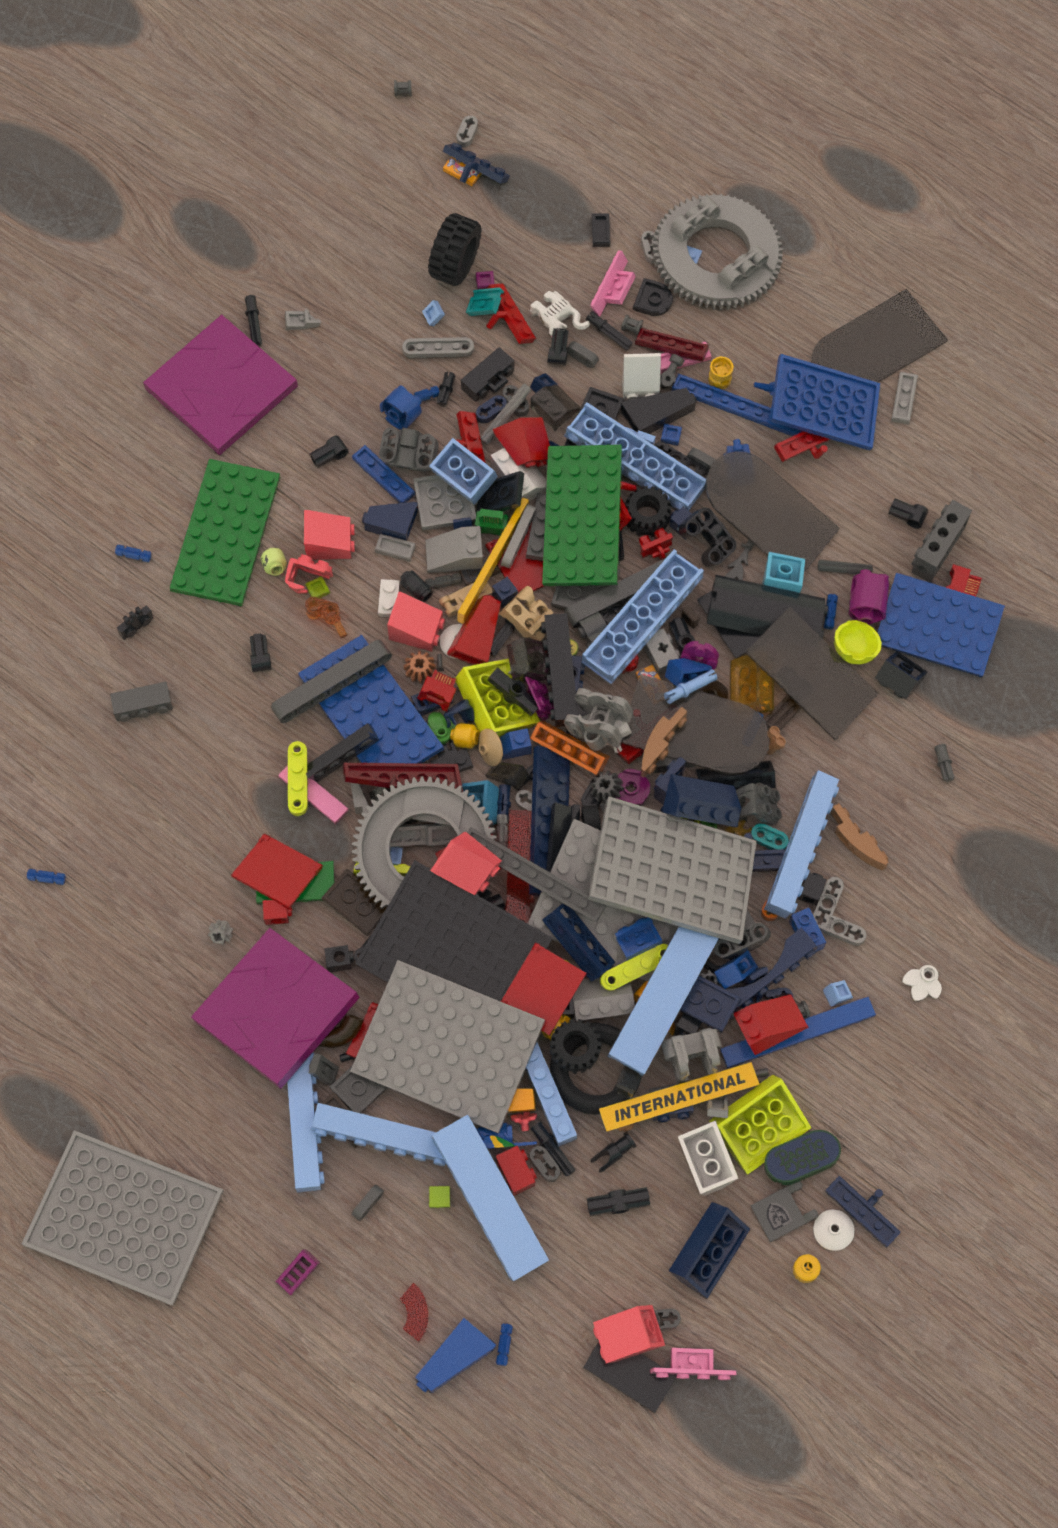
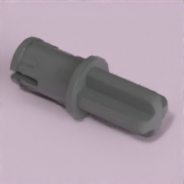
(944, 762)

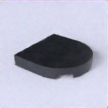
(653, 298)

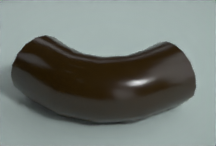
(344, 1032)

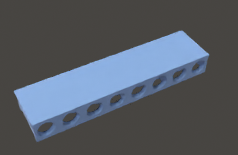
(640, 459)
(642, 617)
(662, 999)
(489, 1198)

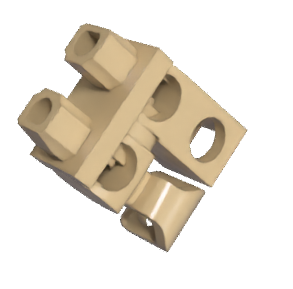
(525, 620)

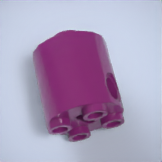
(868, 597)

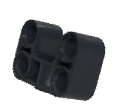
(713, 532)

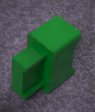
(491, 521)

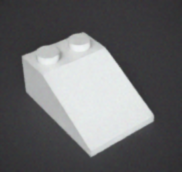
(641, 375)

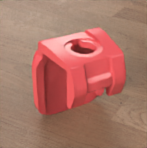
(306, 564)

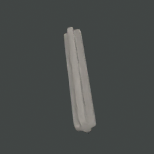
(506, 412)

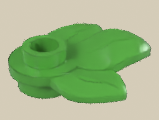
(439, 726)

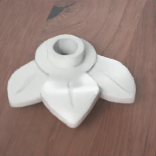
(921, 985)

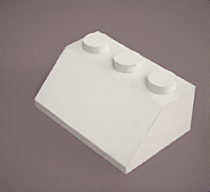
(533, 479)
(708, 1158)

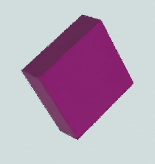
(483, 279)

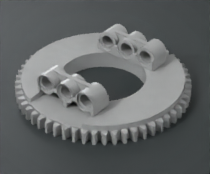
(737, 282)
(415, 801)

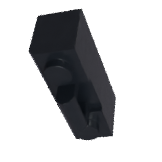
(487, 373)

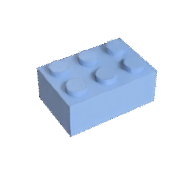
(463, 471)

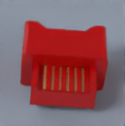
(963, 580)
(438, 690)

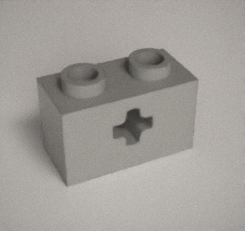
(662, 642)

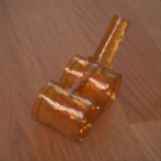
(322, 611)

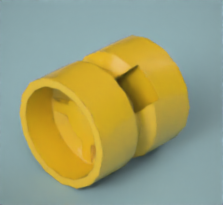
(720, 372)

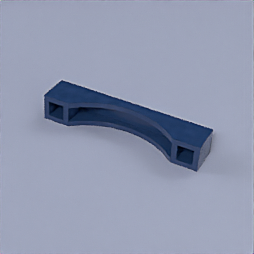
(795, 950)

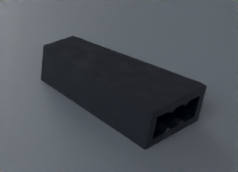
(654, 411)

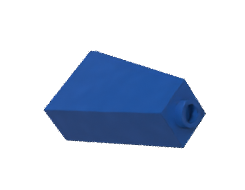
(457, 1353)

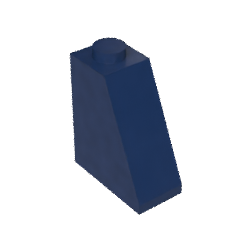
(391, 519)

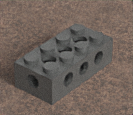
(940, 540)

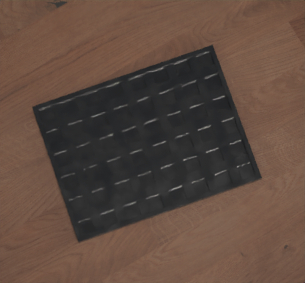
(449, 935)

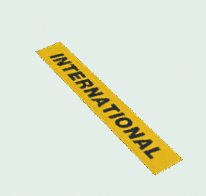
(678, 1096)

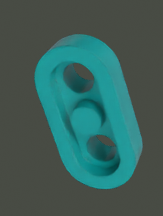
(770, 836)

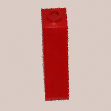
(477, 633)

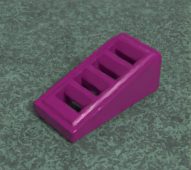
(292, 1267)

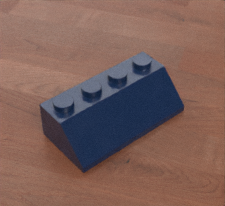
(702, 801)
(709, 1249)

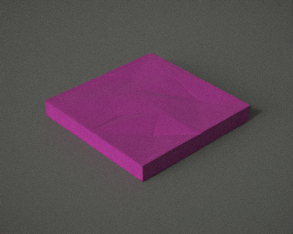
(220, 384)
(275, 1007)

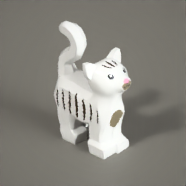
(556, 312)

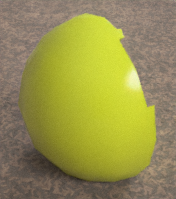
(857, 642)

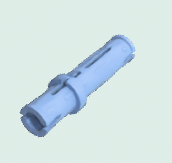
(684, 689)

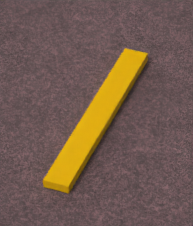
(491, 563)

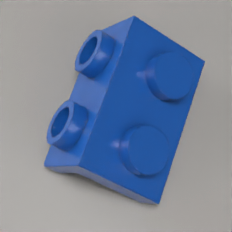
(638, 938)

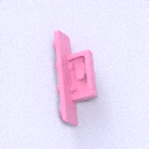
(614, 285)
(692, 1362)

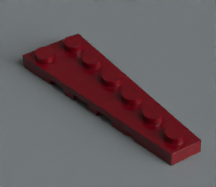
(390, 773)

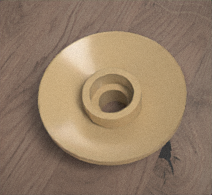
(490, 747)

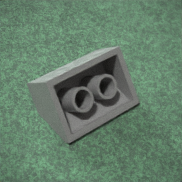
(595, 1002)

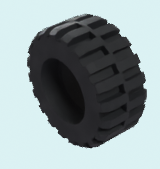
(454, 249)

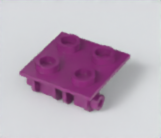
(539, 692)

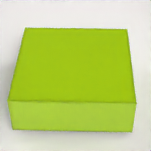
(317, 587)
(439, 1196)

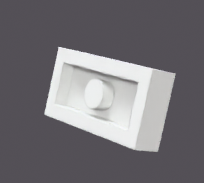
(388, 594)

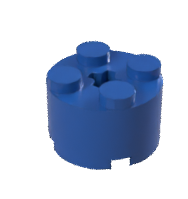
(401, 408)

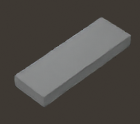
(904, 398)

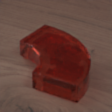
(416, 1312)

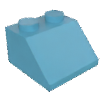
(784, 572)

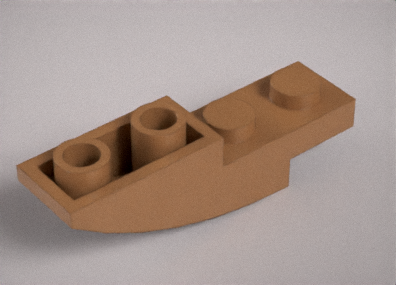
(656, 746)
(861, 845)

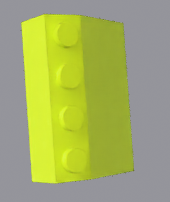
(484, 698)
(761, 1122)

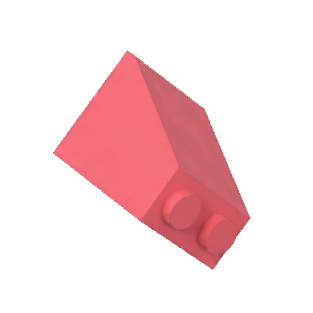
(328, 536)
(415, 623)
(467, 864)
(628, 1333)

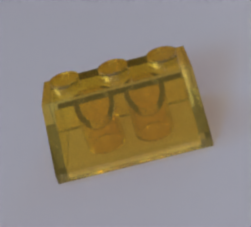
(751, 685)

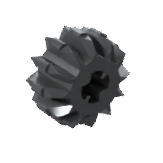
(607, 780)

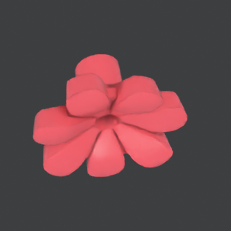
(523, 1119)

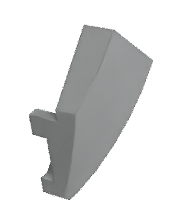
(300, 320)

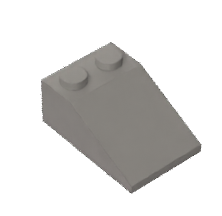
(455, 550)

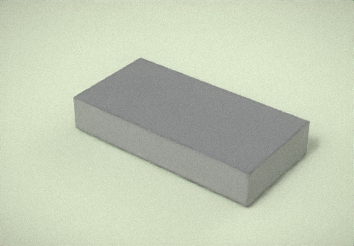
(395, 547)
(718, 1107)

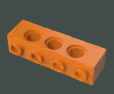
(569, 747)

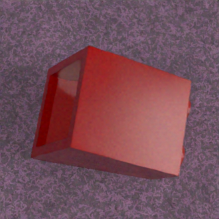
(525, 441)

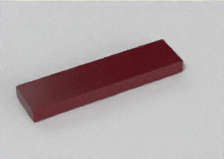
(672, 344)

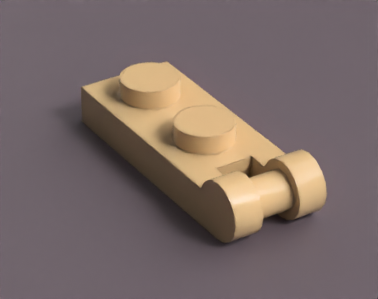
(459, 597)

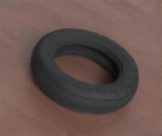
(569, 1092)

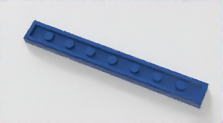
(731, 403)
(818, 1025)

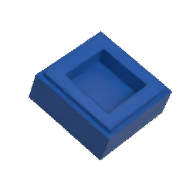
(671, 434)

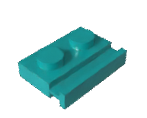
(484, 301)

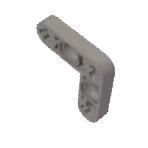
(831, 920)

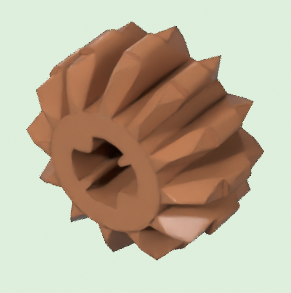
(419, 660)

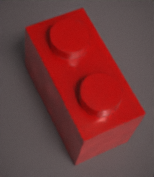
(515, 1170)

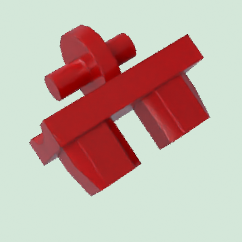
(657, 547)

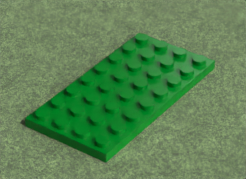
(582, 515)
(225, 532)

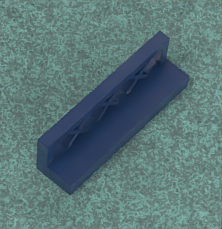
(576, 943)

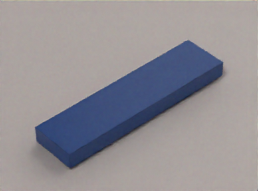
(383, 475)

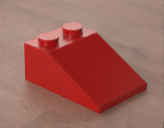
(770, 1022)

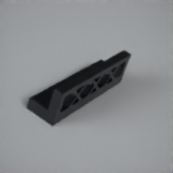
(342, 752)
(754, 776)

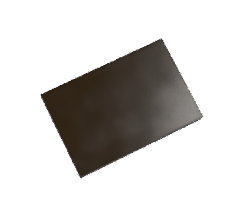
(353, 903)

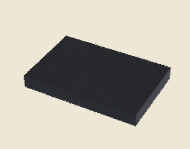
(503, 493)

